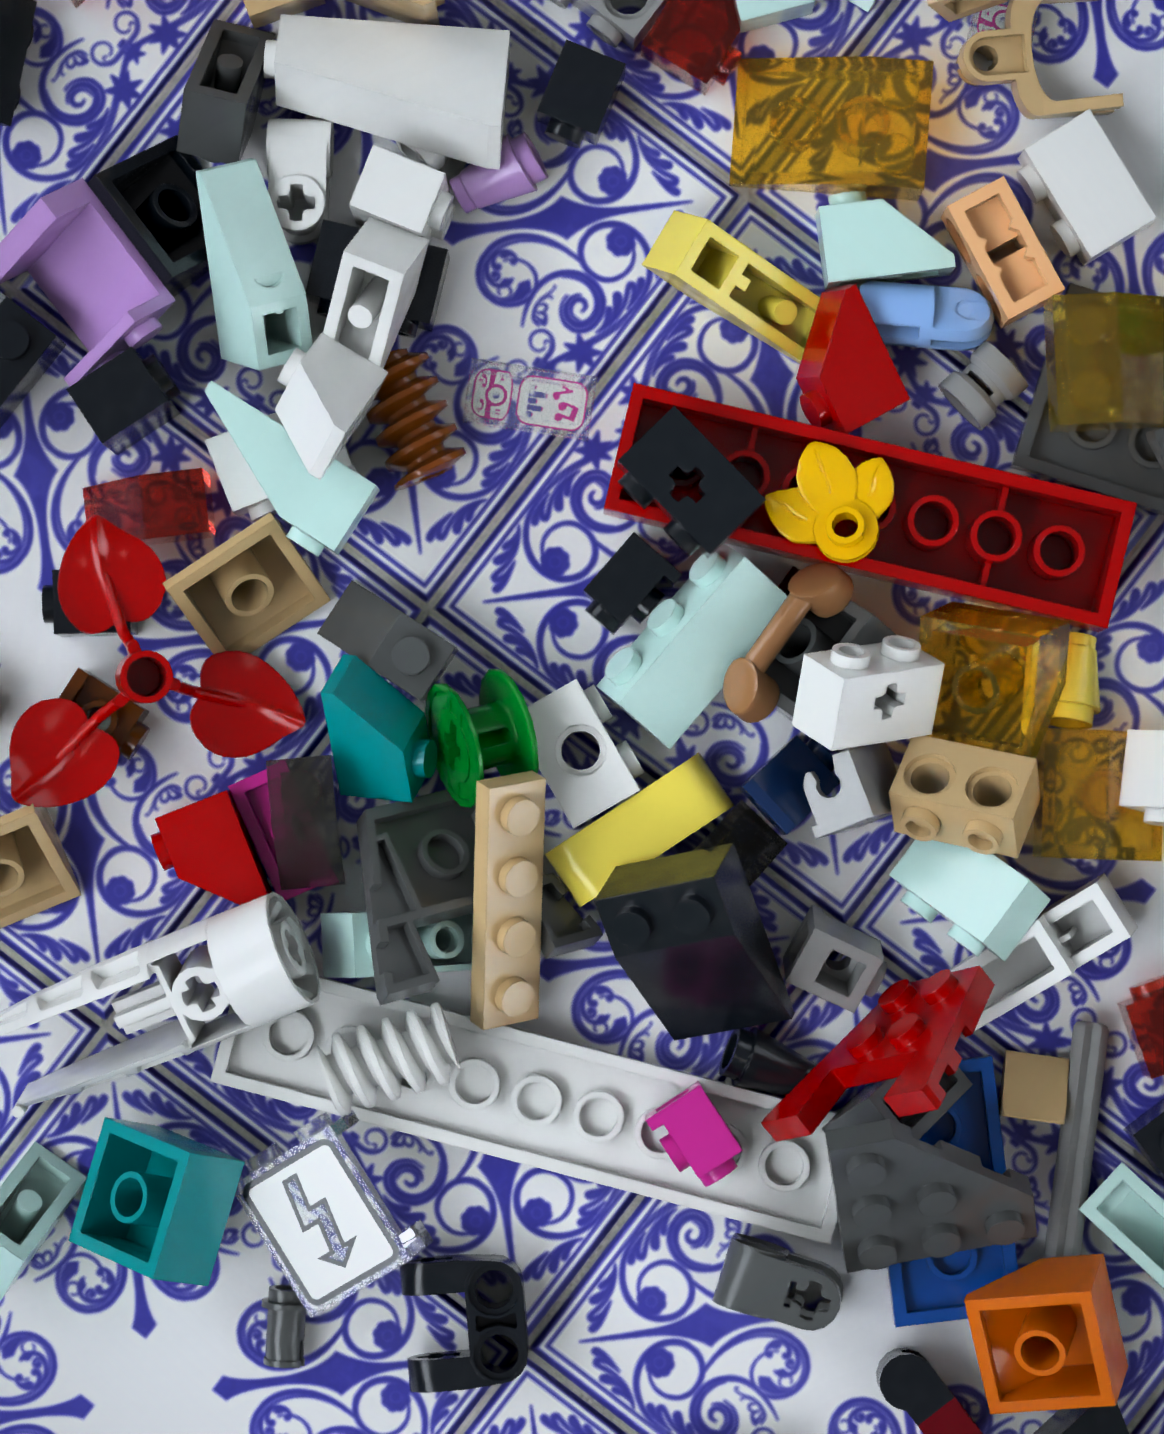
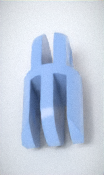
(928, 315)

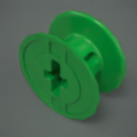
(480, 737)

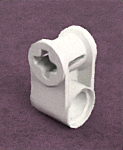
(300, 168)

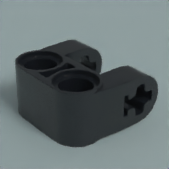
(484, 1319)

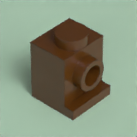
(125, 723)

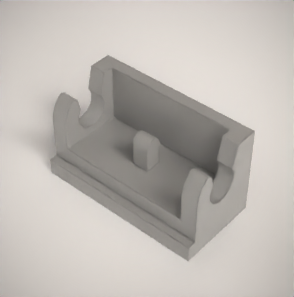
(863, 798)

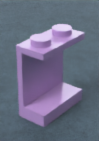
(87, 274)

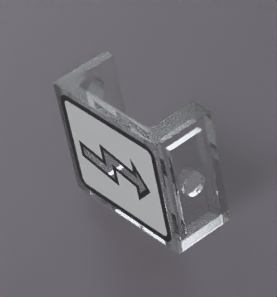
(324, 1215)

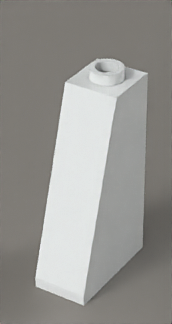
(397, 81)

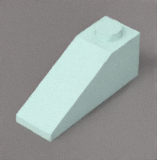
(318, 510)

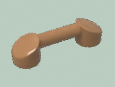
(746, 686)

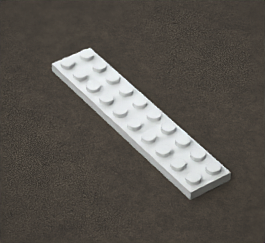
(547, 1109)

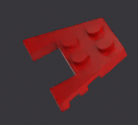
(902, 1038)

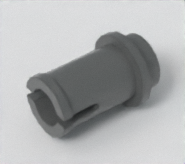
(284, 1328)

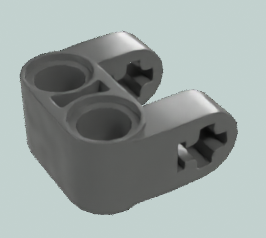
(759, 1279)

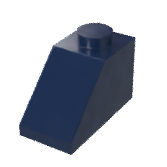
(778, 784)

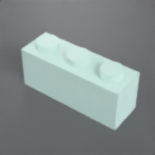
(691, 643)

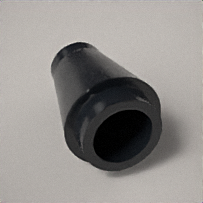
(762, 1063)

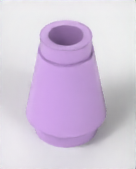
(518, 175)

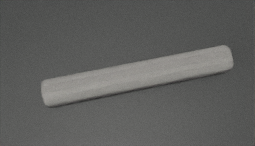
(1076, 1140)

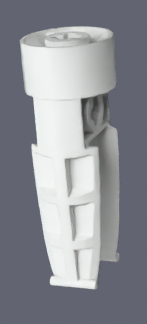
(251, 954)

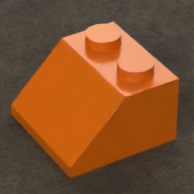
(1049, 1336)

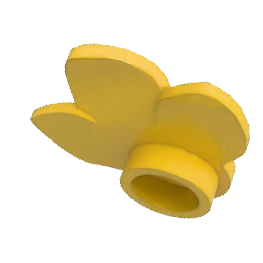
(830, 493)

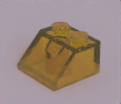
(1104, 361)
(997, 675)
(1081, 800)

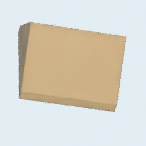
(247, 589)
(32, 865)

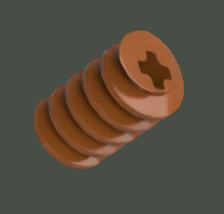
(412, 422)

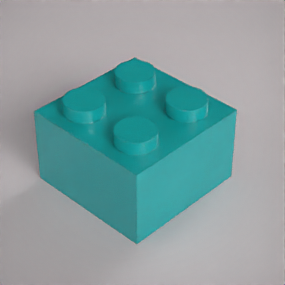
(156, 1202)

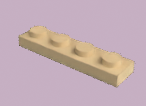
(507, 899)

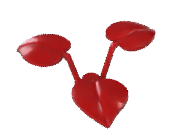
(116, 580)

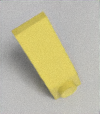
(733, 282)

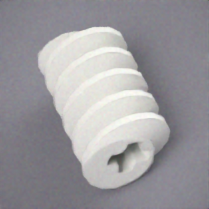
(388, 1060)

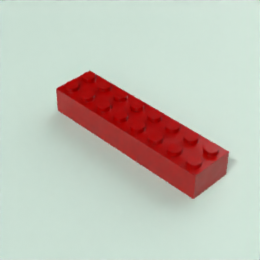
(949, 523)

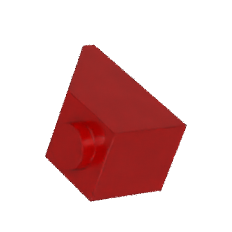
(846, 365)
(211, 849)

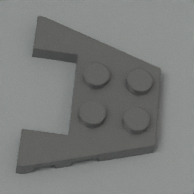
(422, 873)

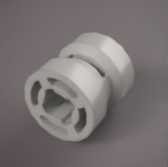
(983, 385)

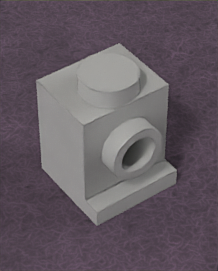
(835, 981)

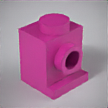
(696, 1135)

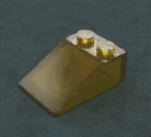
(832, 125)

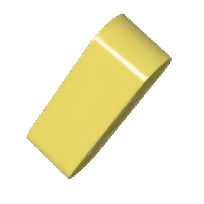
(640, 828)

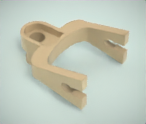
(1014, 64)

